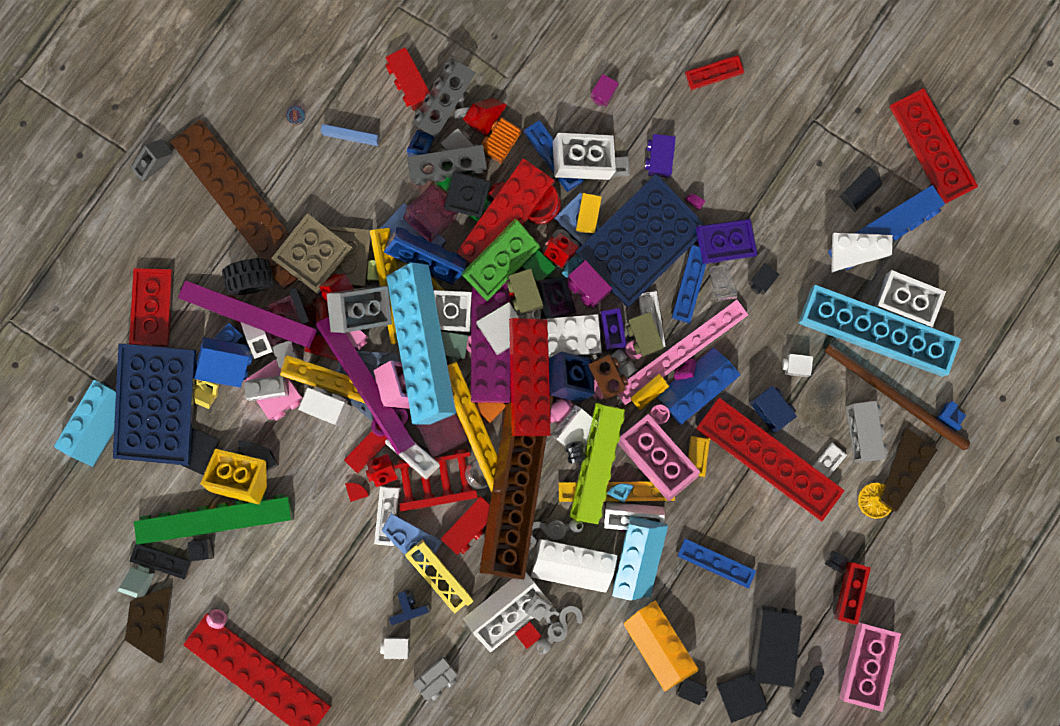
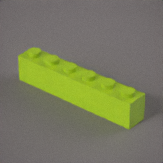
(596, 468)

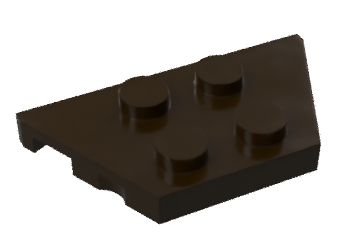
(149, 623)

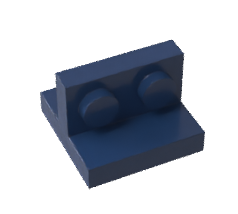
(407, 601)

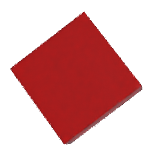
(528, 635)

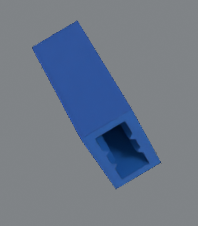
(222, 362)

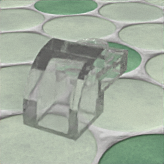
(722, 283)

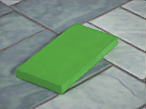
(500, 259)

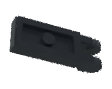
(808, 690)

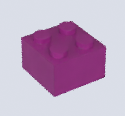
(588, 284)

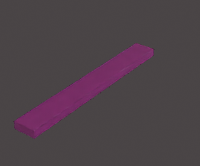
(247, 314)
(366, 387)

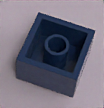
(570, 377)
(773, 409)

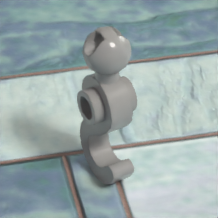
(556, 529)
(558, 630)

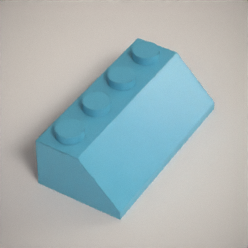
(90, 425)
(639, 558)

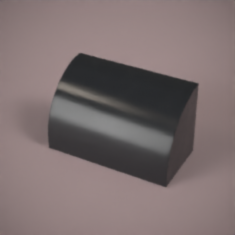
(861, 189)

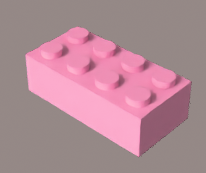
(658, 457)
(869, 666)

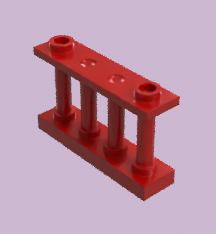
(447, 495)

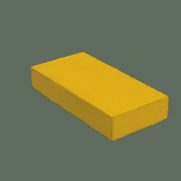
(588, 213)
(649, 392)
(698, 453)

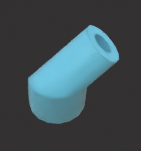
(572, 265)

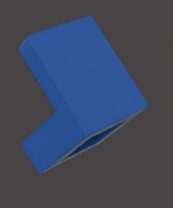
(951, 415)

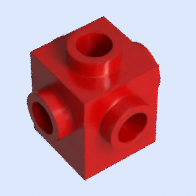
(560, 249)
(381, 470)

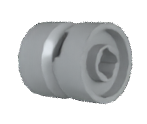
(626, 367)

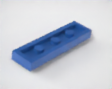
(543, 144)
(689, 286)
(716, 563)

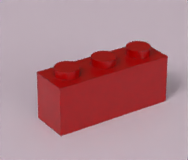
(407, 78)
(468, 527)
(852, 593)

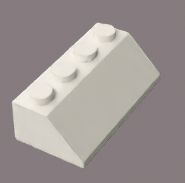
(573, 565)
(503, 612)

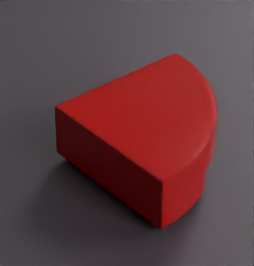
(356, 491)

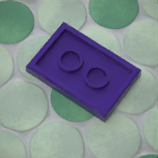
(726, 241)

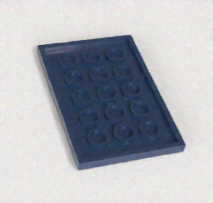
(641, 240)
(154, 404)

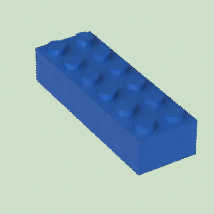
(905, 216)

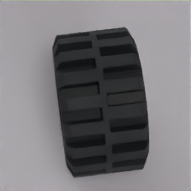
(248, 276)

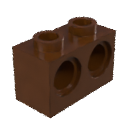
(604, 378)

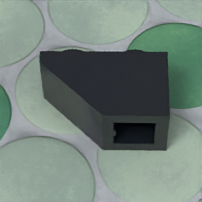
(256, 451)

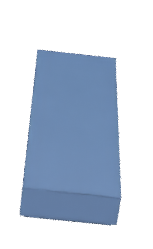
(349, 134)

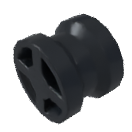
(575, 452)
(836, 561)

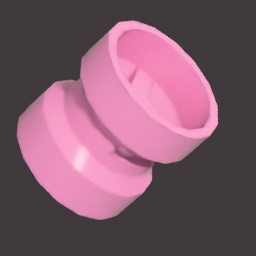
(662, 413)

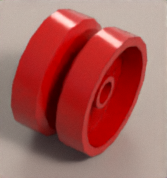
(547, 209)

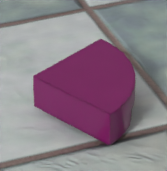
(695, 201)
(686, 370)

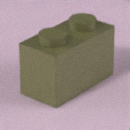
(525, 292)
(644, 334)

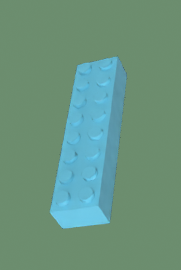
(879, 331)
(420, 344)

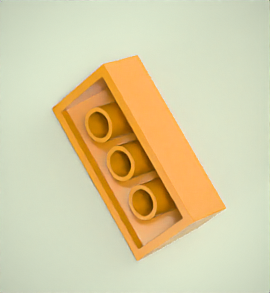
(660, 646)

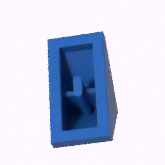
(420, 144)

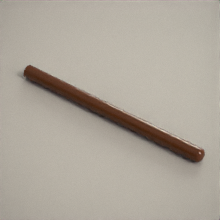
(897, 396)

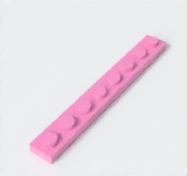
(684, 349)

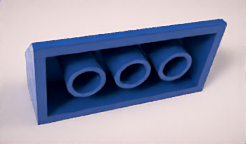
(417, 249)
(689, 395)

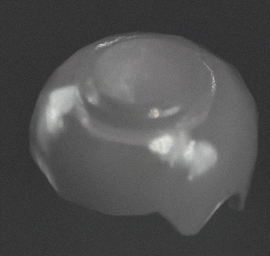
(475, 475)

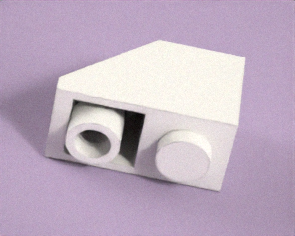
(257, 341)

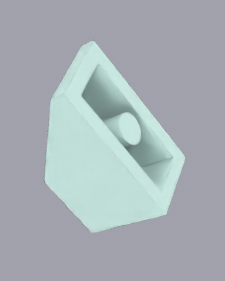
(137, 581)

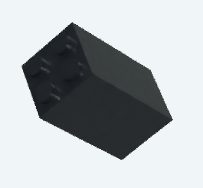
(775, 646)

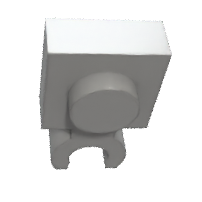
(540, 608)

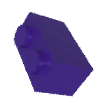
(661, 155)
(613, 329)

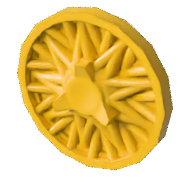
(869, 501)

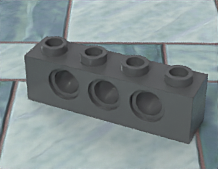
(444, 107)
(417, 164)

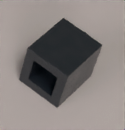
(763, 279)
(200, 550)
(692, 691)

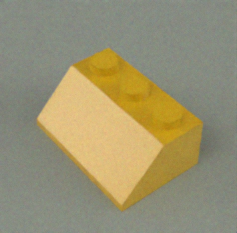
(236, 476)

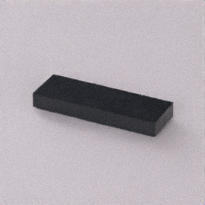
(160, 561)

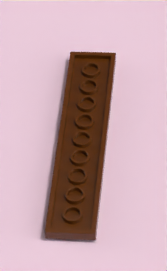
(234, 195)

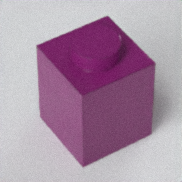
(604, 91)

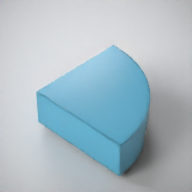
(620, 491)

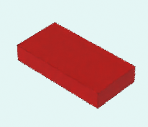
(321, 348)

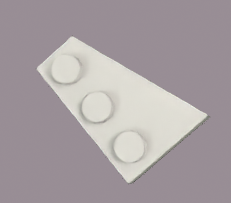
(856, 249)

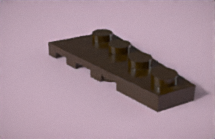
(909, 463)

